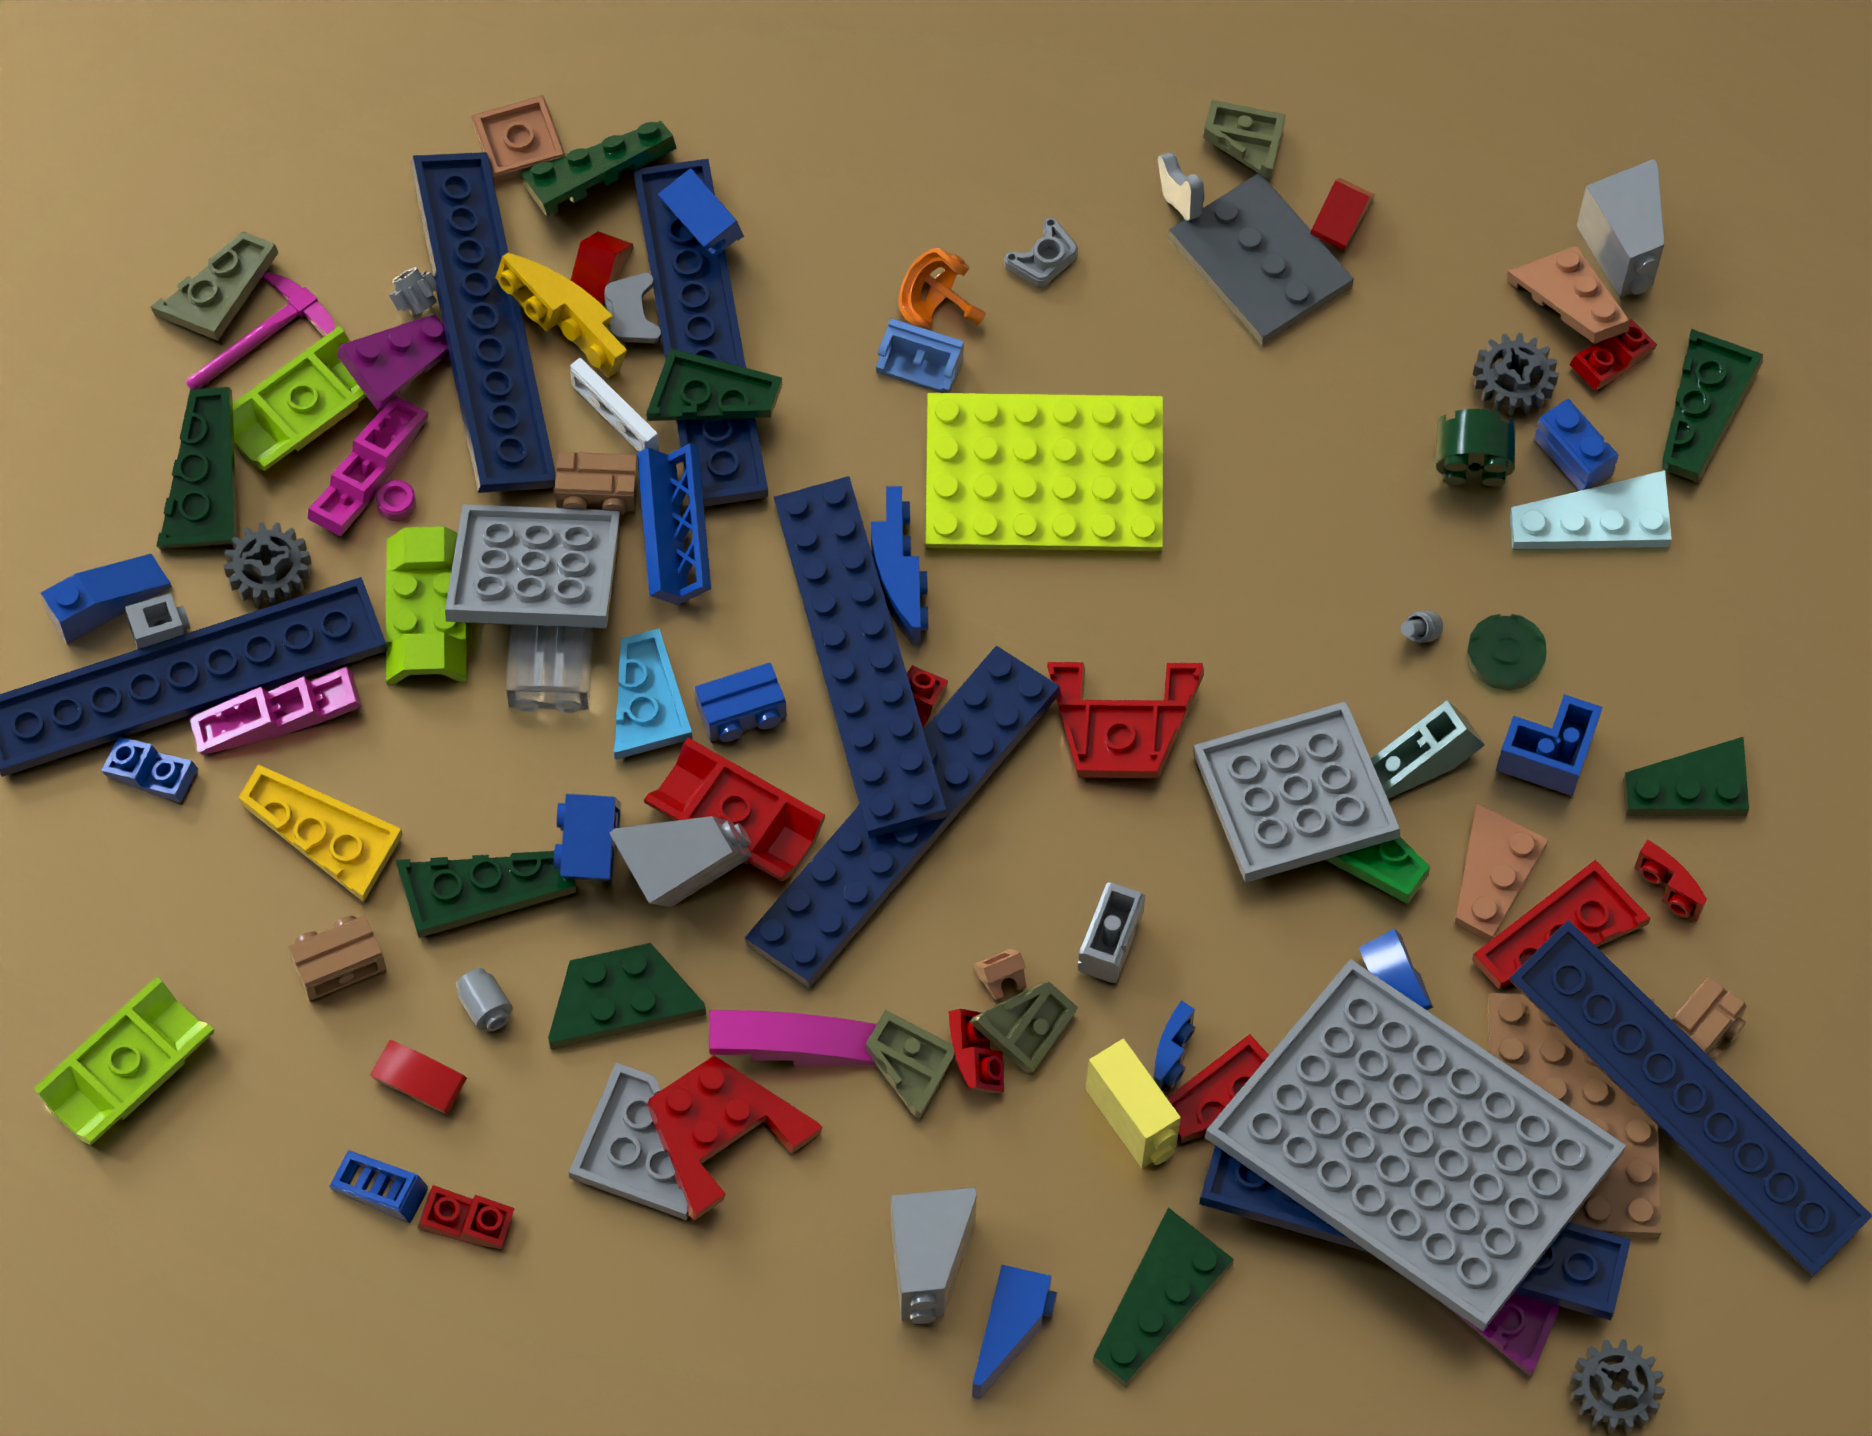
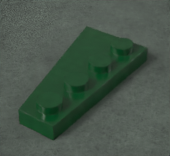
(602, 163)
(203, 483)
(464, 891)
(1165, 1289)

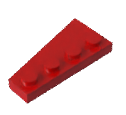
(1587, 900)

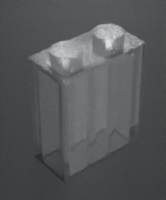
(549, 667)

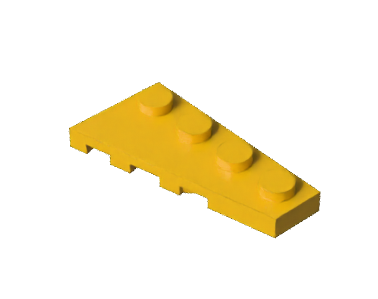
(327, 831)

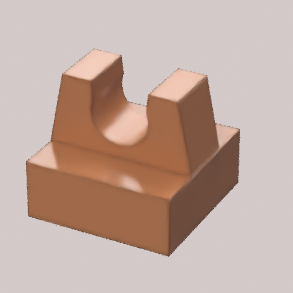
(999, 967)

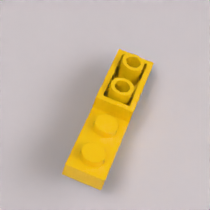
(558, 301)

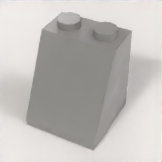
(1625, 226)
(681, 855)
(929, 1247)

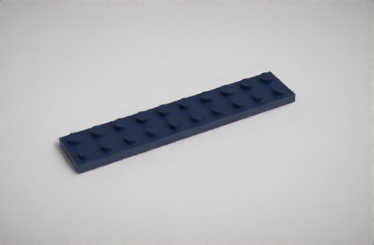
(699, 318)
(482, 323)
(860, 658)
(186, 675)
(858, 873)
(1690, 1098)
(1576, 1272)

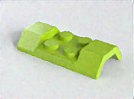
(295, 403)
(416, 599)
(122, 1062)

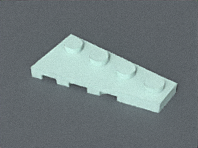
(1606, 516)

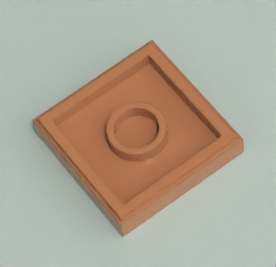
(517, 137)

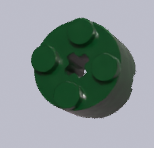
(1475, 447)

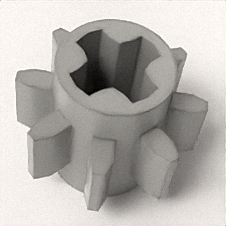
(414, 291)

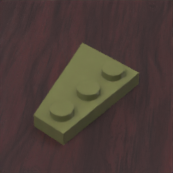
(220, 290)

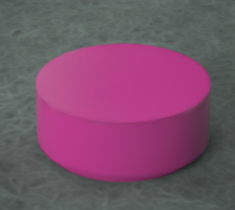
(396, 500)

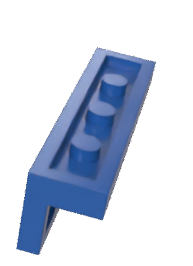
(667, 528)

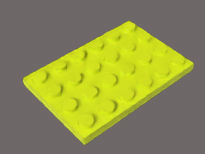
(1044, 472)

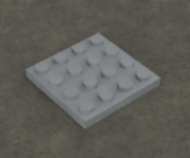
(533, 566)
(1296, 791)

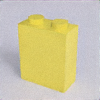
(1133, 1104)

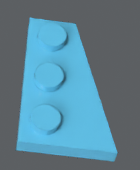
(648, 698)

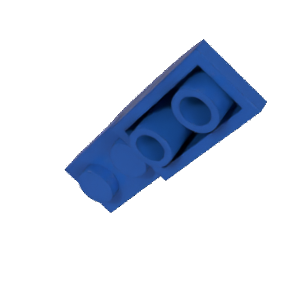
(899, 570)

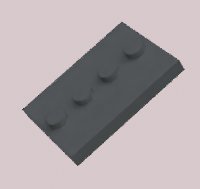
(1261, 258)

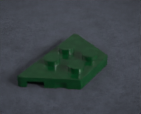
(620, 995)

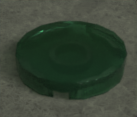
(1506, 651)

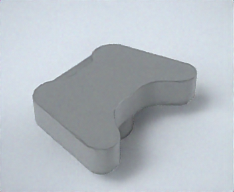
(1182, 191)
(1046, 259)
(624, 302)

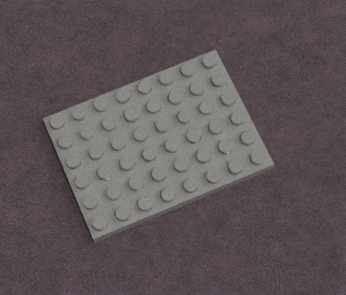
(1416, 1143)

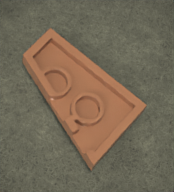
(1573, 290)
(1495, 870)

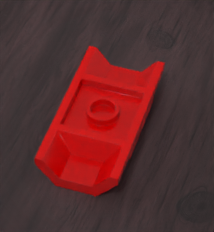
(710, 785)

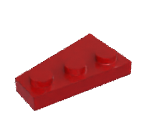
(1214, 1087)

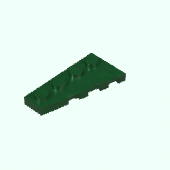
(1709, 395)

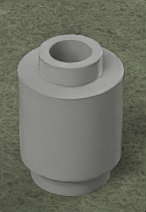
(484, 1000)

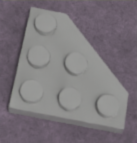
(624, 1149)

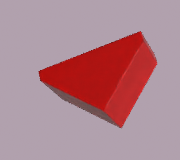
(1341, 213)
(600, 263)

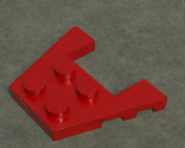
(1123, 735)
(710, 1112)

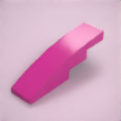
(368, 466)
(274, 713)
(790, 1036)

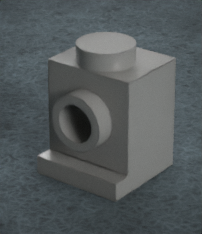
(156, 620)

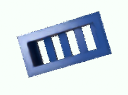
(402, 1197)

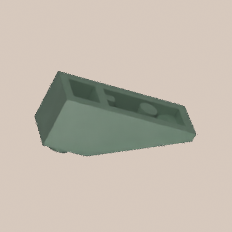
(1426, 750)

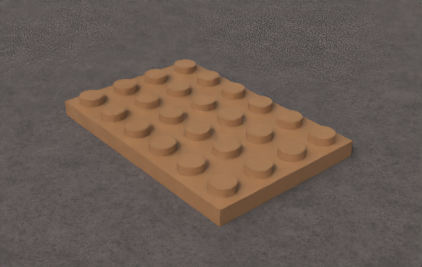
(1528, 1042)

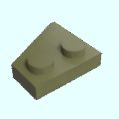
(1245, 134)
(1027, 1024)
(909, 1059)

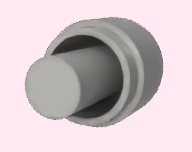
(1422, 626)

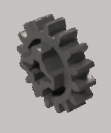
(1518, 370)
(248, 560)
(1630, 1396)

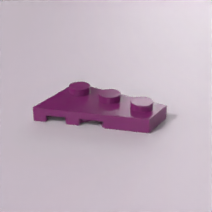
(394, 357)
(1520, 1330)

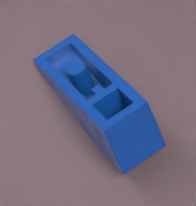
(102, 594)
(1014, 1320)

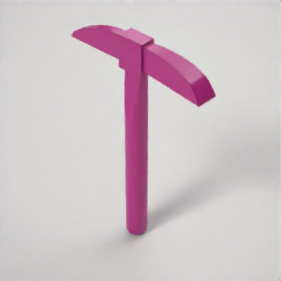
(300, 303)

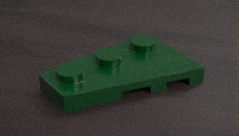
(711, 389)

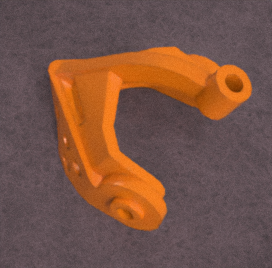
(918, 311)

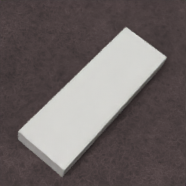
(612, 407)

